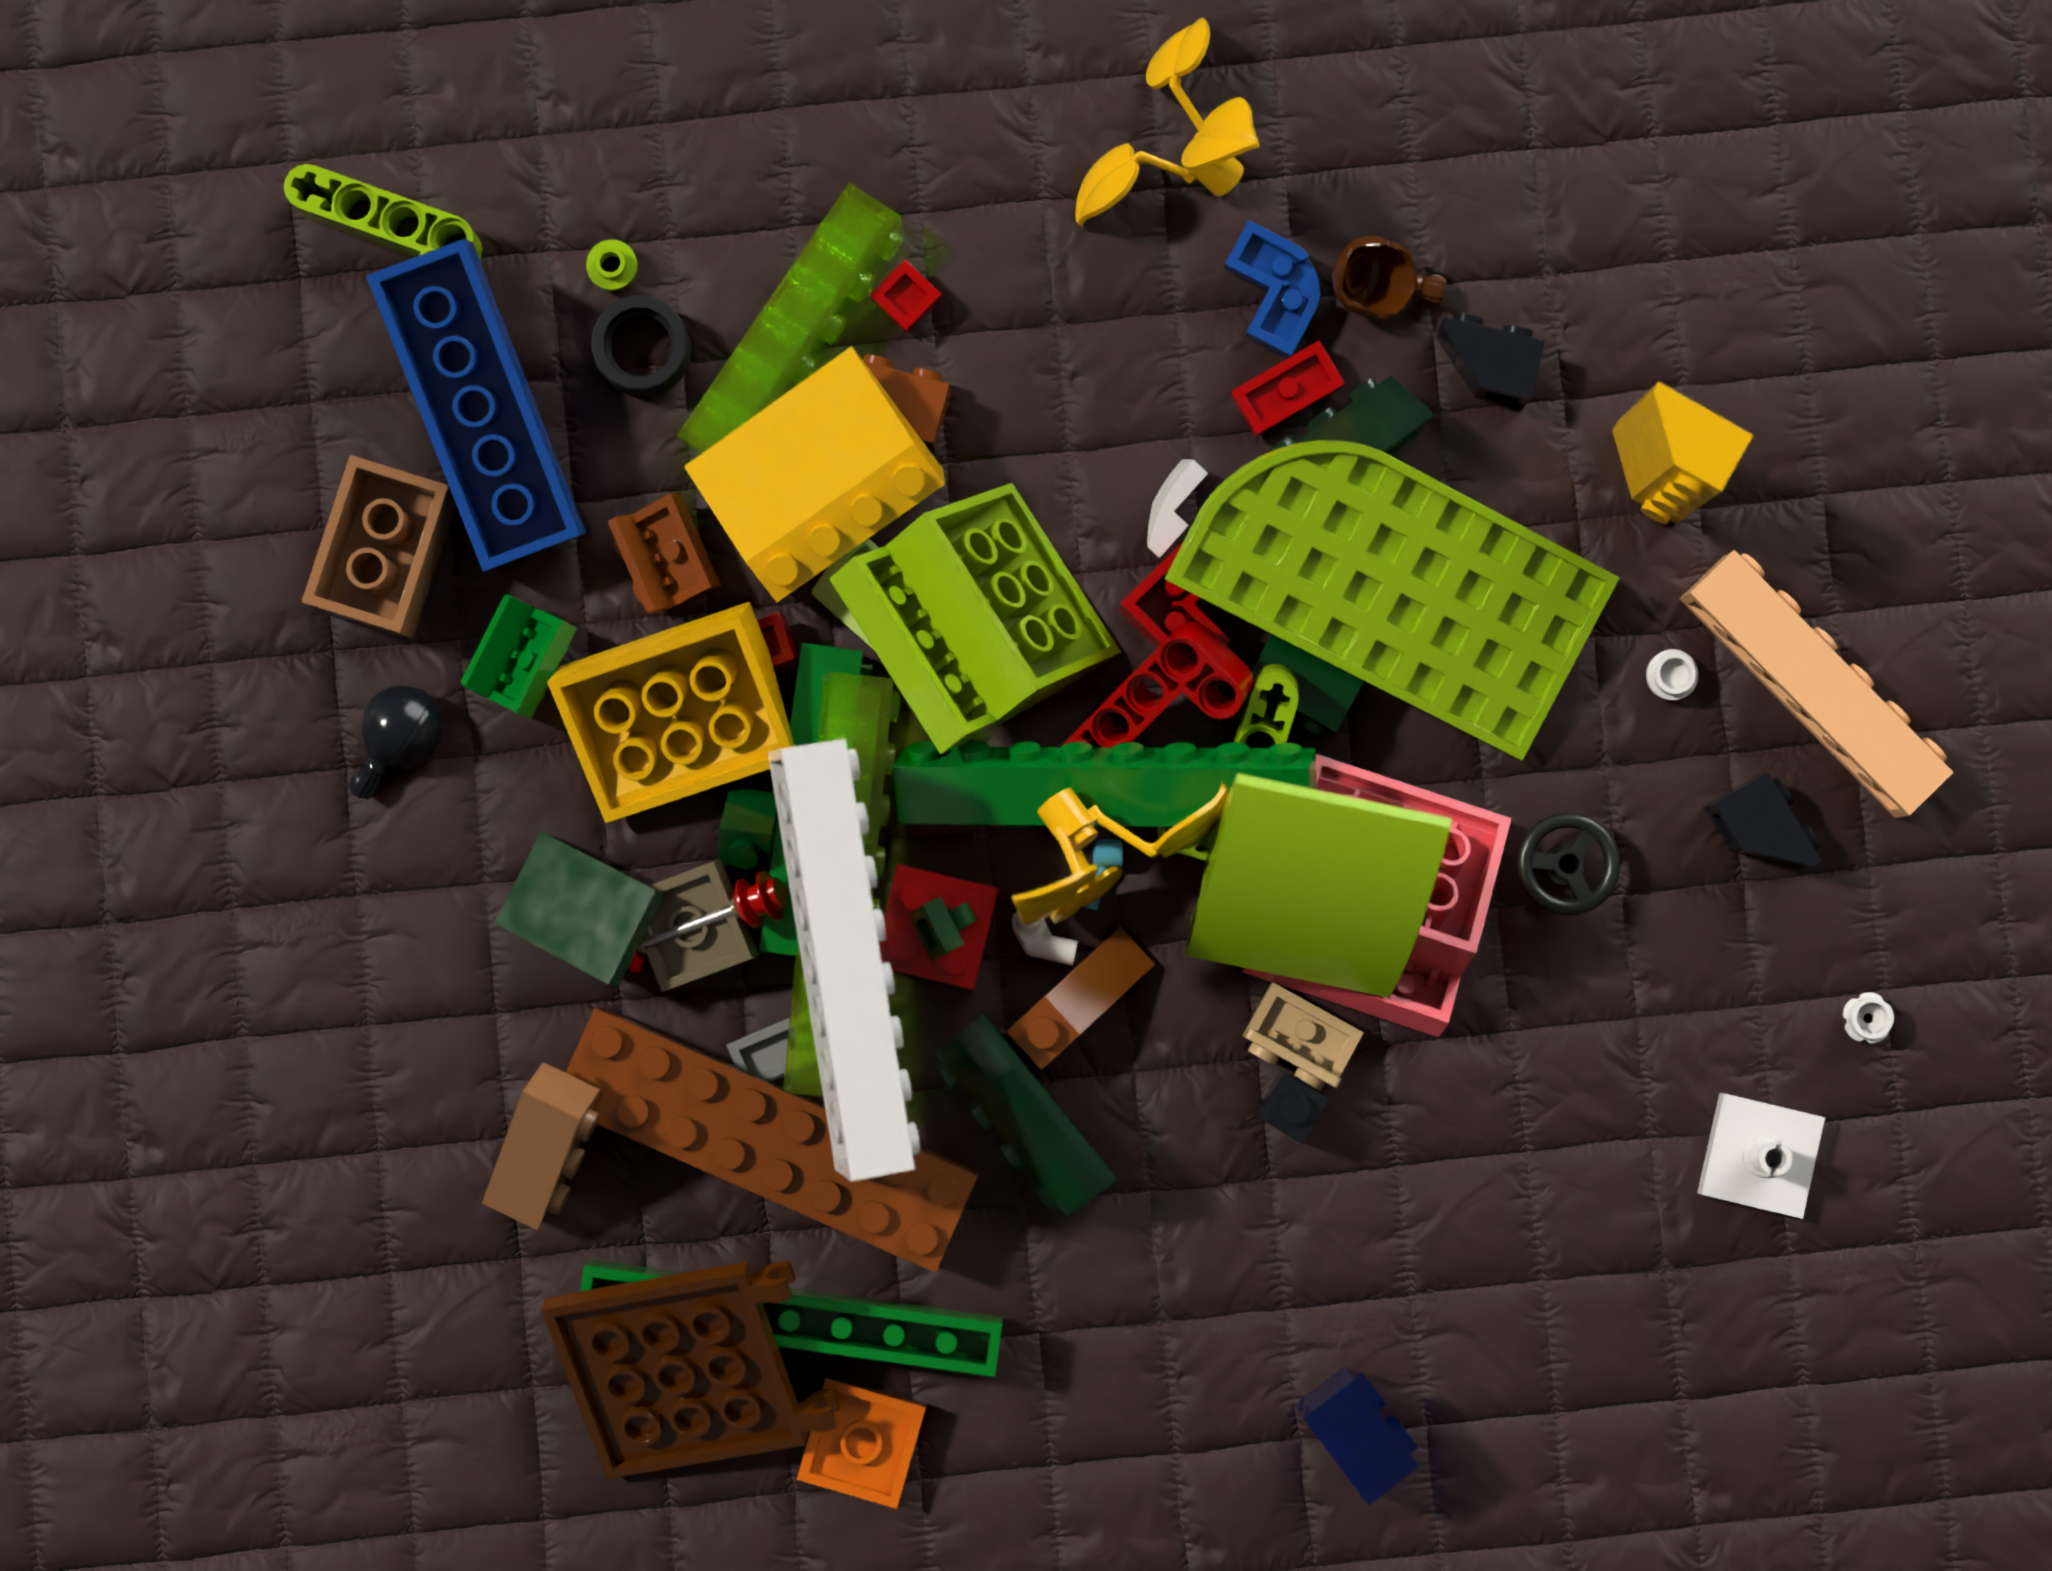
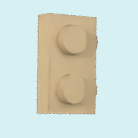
(1301, 1035)

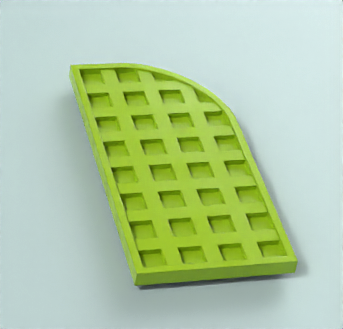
(1398, 584)

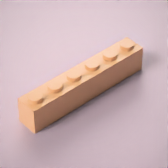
(1817, 684)

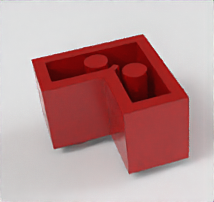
(1160, 607)

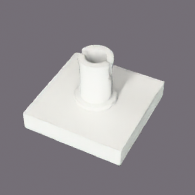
(1761, 1155)

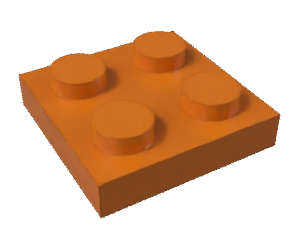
(868, 1447)

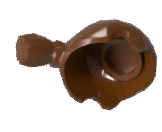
(1380, 278)

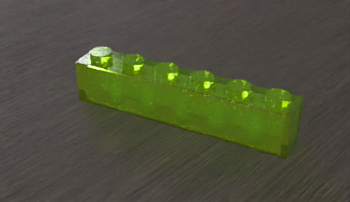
(799, 316)

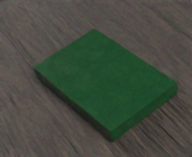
(579, 909)

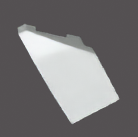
(1164, 523)

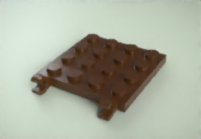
(683, 1368)

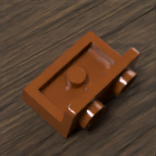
(664, 554)

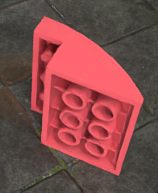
(1455, 909)

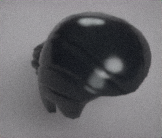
(400, 735)

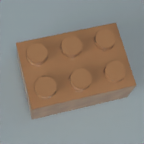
(380, 547)

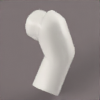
(1041, 944)

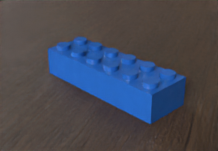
(476, 404)

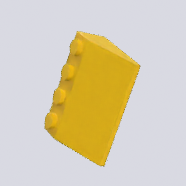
(815, 474)
(673, 712)

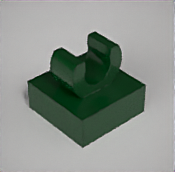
(940, 927)

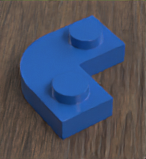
(1290, 286)

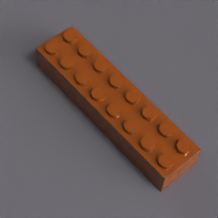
(761, 1138)

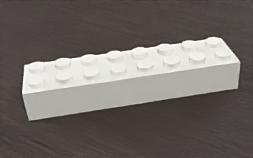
(843, 959)

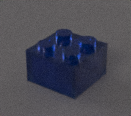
(1363, 1443)

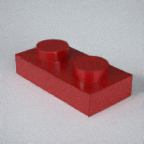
(1287, 389)

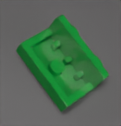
(518, 656)

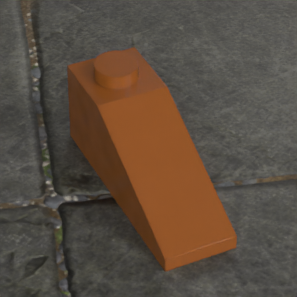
(1080, 998)

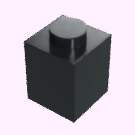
(1291, 1107)

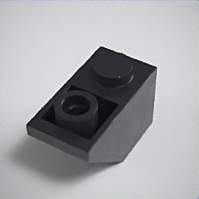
(1492, 361)
(1760, 823)

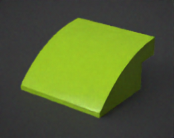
(974, 615)
(1316, 885)

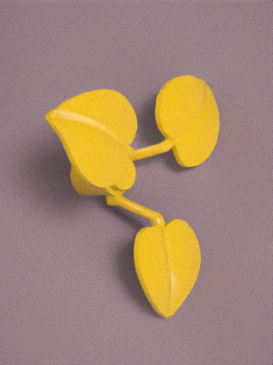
(1207, 157)
(1075, 829)

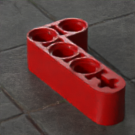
(1175, 676)

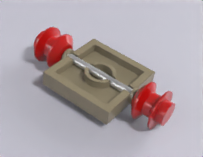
(705, 923)

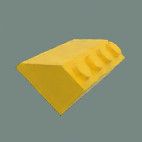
(1676, 453)

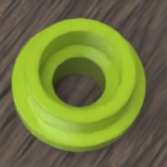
(612, 280)

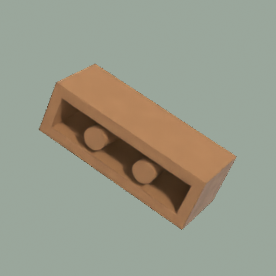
(542, 1147)

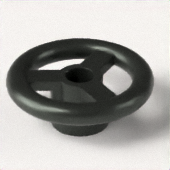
(1584, 899)

